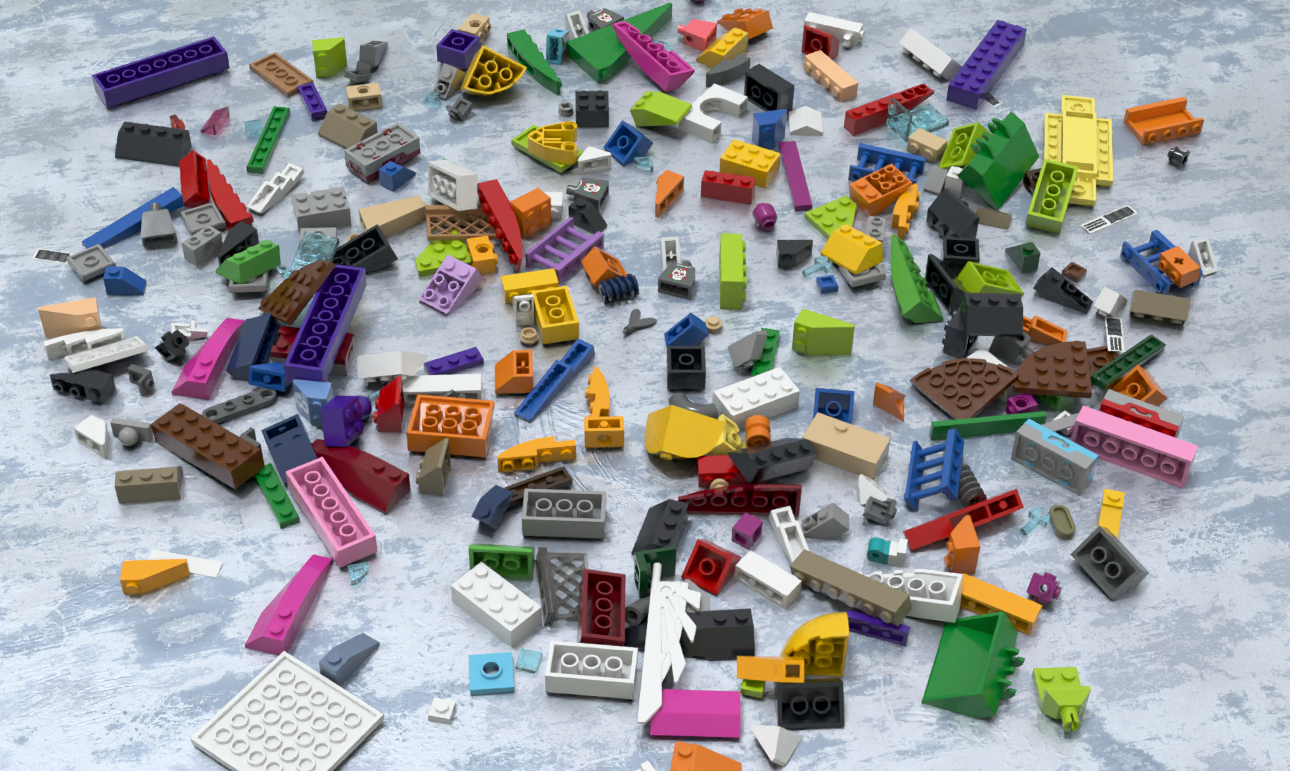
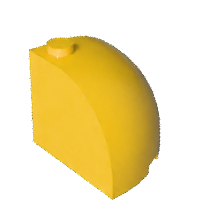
(491, 73)
(681, 433)
(821, 644)

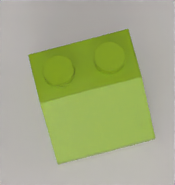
(329, 56)

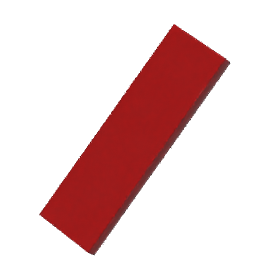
(194, 180)

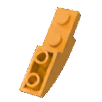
(905, 209)
(597, 394)
(530, 453)

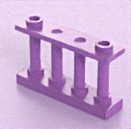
(569, 262)

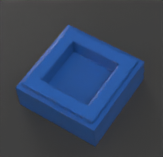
(827, 284)

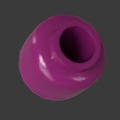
(764, 215)

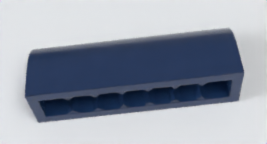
(253, 345)

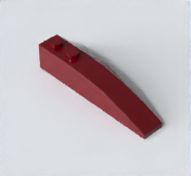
(365, 475)
(748, 498)

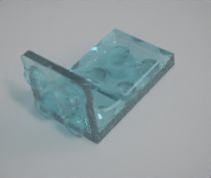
(907, 122)
(311, 249)

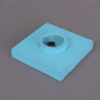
(497, 683)

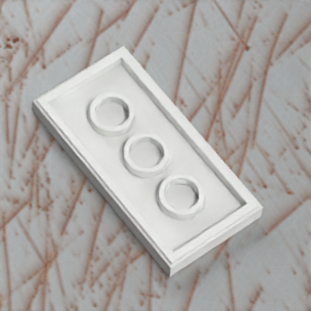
(105, 354)

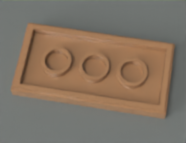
(280, 74)

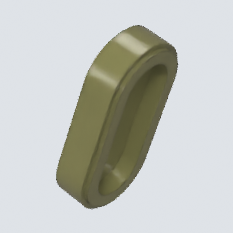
(1062, 522)

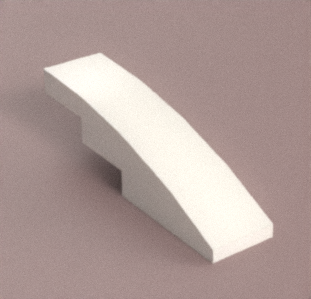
(276, 189)
(81, 341)

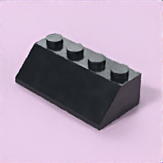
(152, 143)
(773, 459)

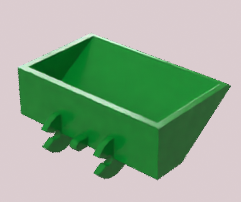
(1000, 160)
(973, 665)

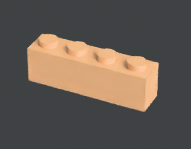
(830, 75)

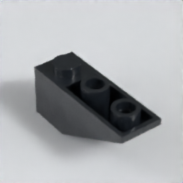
(238, 240)
(1061, 291)
(85, 384)

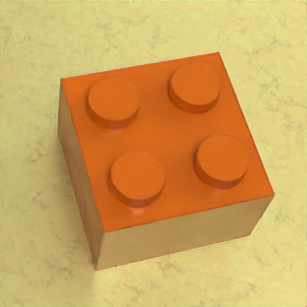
(532, 212)

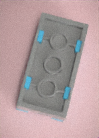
(1054, 457)

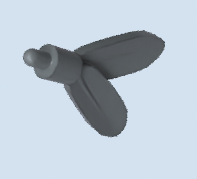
(635, 321)

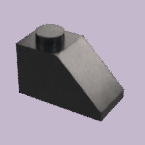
(586, 216)
(793, 252)

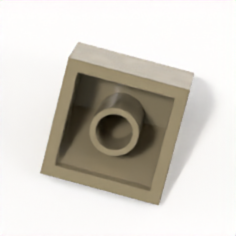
(434, 469)

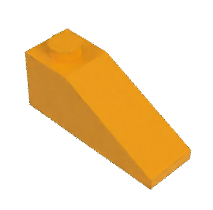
(147, 575)

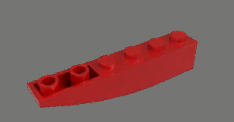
(876, 112)
(225, 199)
(502, 218)
(979, 513)

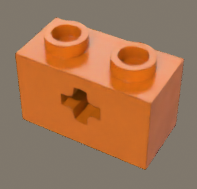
(1179, 267)

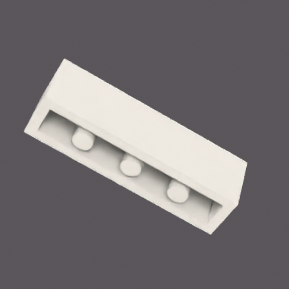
(465, 386)

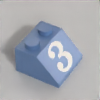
(311, 397)

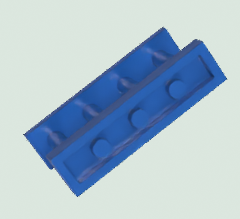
(885, 157)
(1143, 266)
(949, 474)

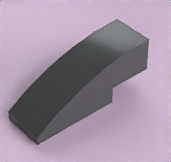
(728, 70)

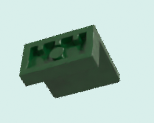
(644, 567)

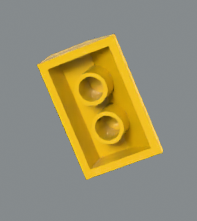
(725, 46)
(852, 249)

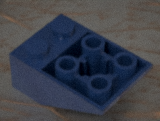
(289, 444)

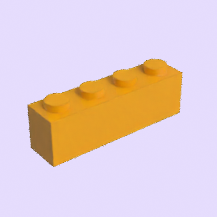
(987, 598)

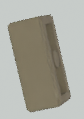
(994, 218)

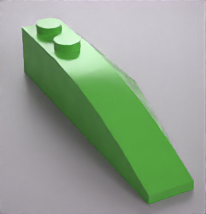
(910, 287)

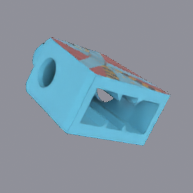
(555, 42)

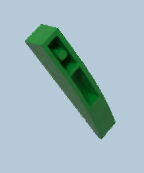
(528, 55)

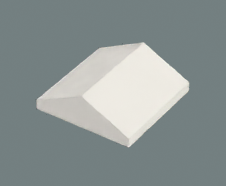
(805, 121)

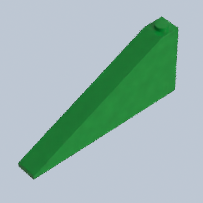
(603, 53)

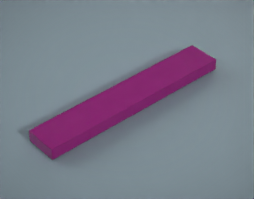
(795, 175)

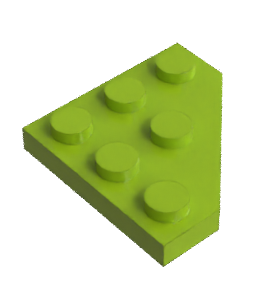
(832, 215)
(436, 252)

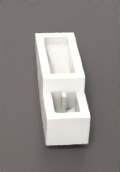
(788, 532)

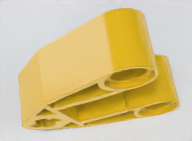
(555, 142)

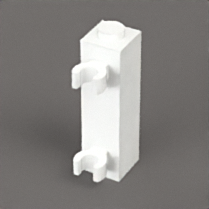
(843, 30)

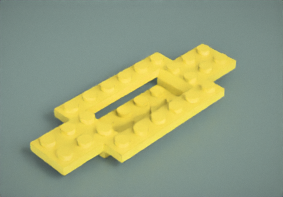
(1085, 145)

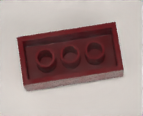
(601, 608)

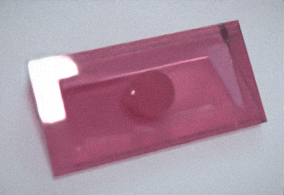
(216, 121)

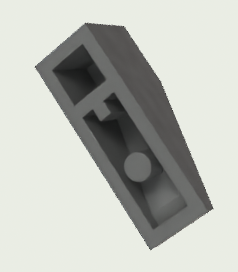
(372, 52)

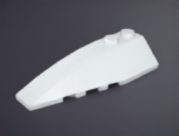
(931, 592)

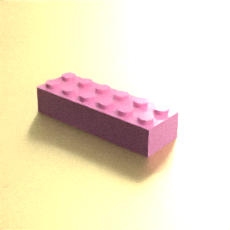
(1134, 446)
(331, 512)

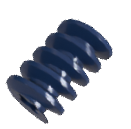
(618, 286)

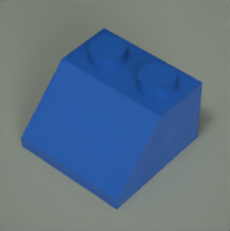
(769, 128)
(627, 143)
(834, 403)

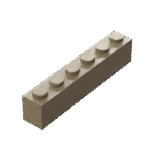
(851, 587)

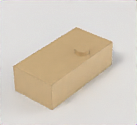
(847, 445)

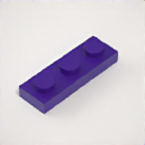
(312, 100)
(454, 362)
(877, 628)

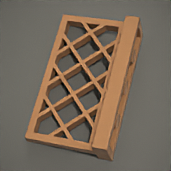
(446, 216)

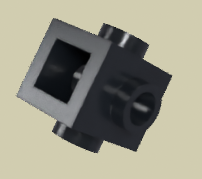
(172, 345)

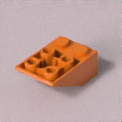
(748, 20)
(878, 190)

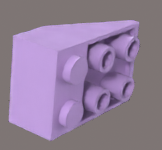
(451, 285)

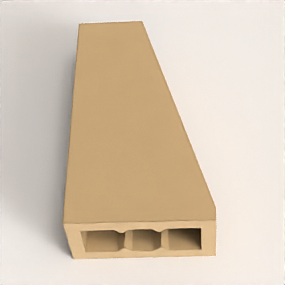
(393, 215)

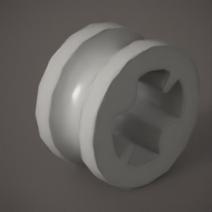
(565, 108)

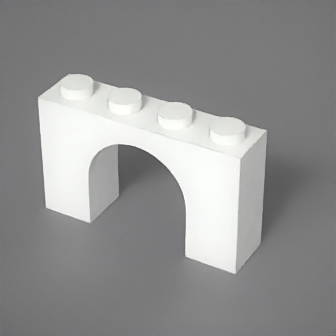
(714, 99)

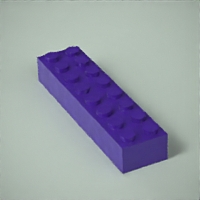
(986, 64)
(160, 71)
(325, 325)

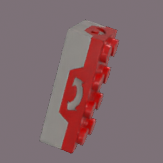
(1141, 413)

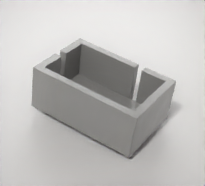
(321, 209)

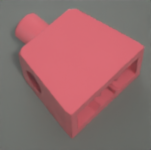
(698, 34)

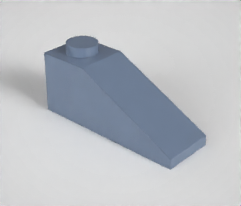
(347, 657)

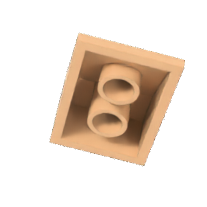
(70, 317)

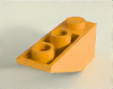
(771, 668)

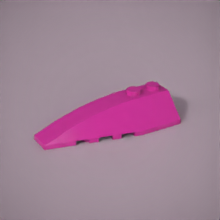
(660, 65)
(205, 367)
(286, 612)

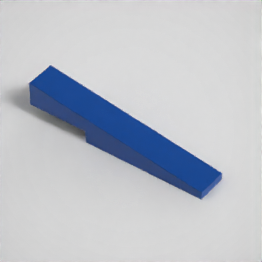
(131, 223)
(555, 380)

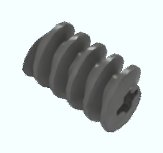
(969, 489)

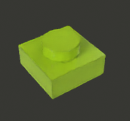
(753, 688)

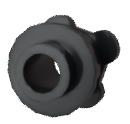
(1178, 156)

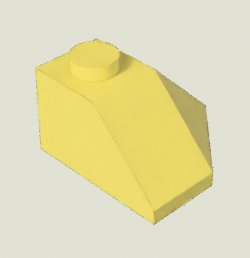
(729, 438)

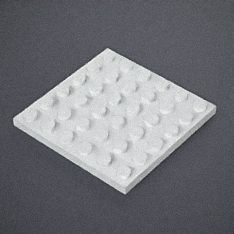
(287, 722)

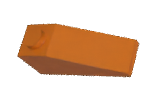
(668, 189)

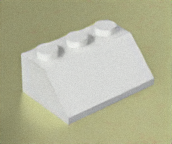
(388, 365)

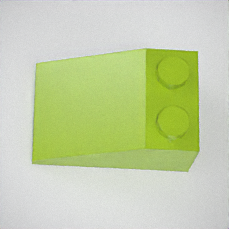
(658, 109)
(959, 146)
(988, 279)
(822, 334)

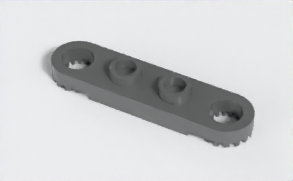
(240, 405)

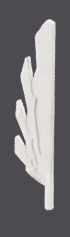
(663, 635)

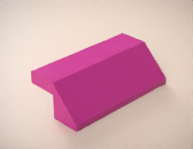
(698, 713)

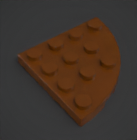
(296, 291)
(1056, 371)
(964, 385)

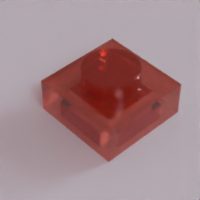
(176, 122)

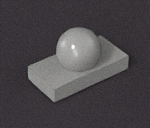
(131, 431)

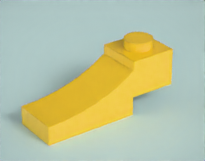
(1111, 510)

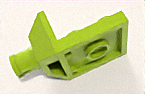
(1061, 694)

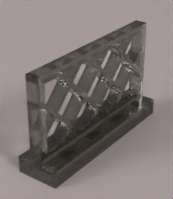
(547, 582)

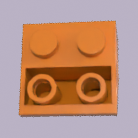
(514, 373)

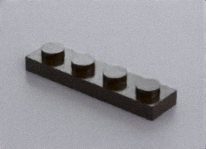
(554, 480)

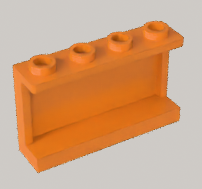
(1162, 121)

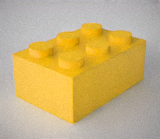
(750, 161)
(555, 315)

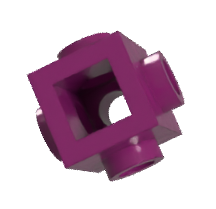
(1036, 587)

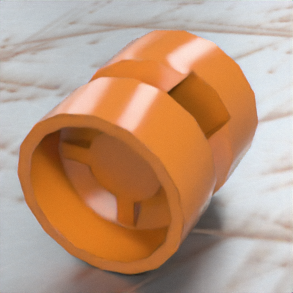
(757, 430)

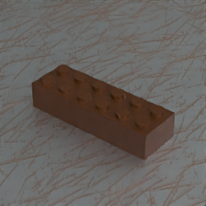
(208, 445)

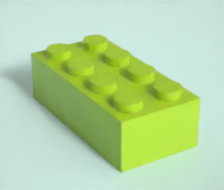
(1051, 196)
(732, 271)

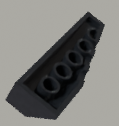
(717, 637)

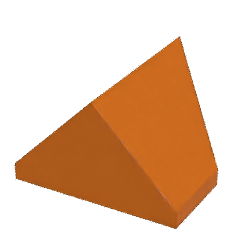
(889, 400)

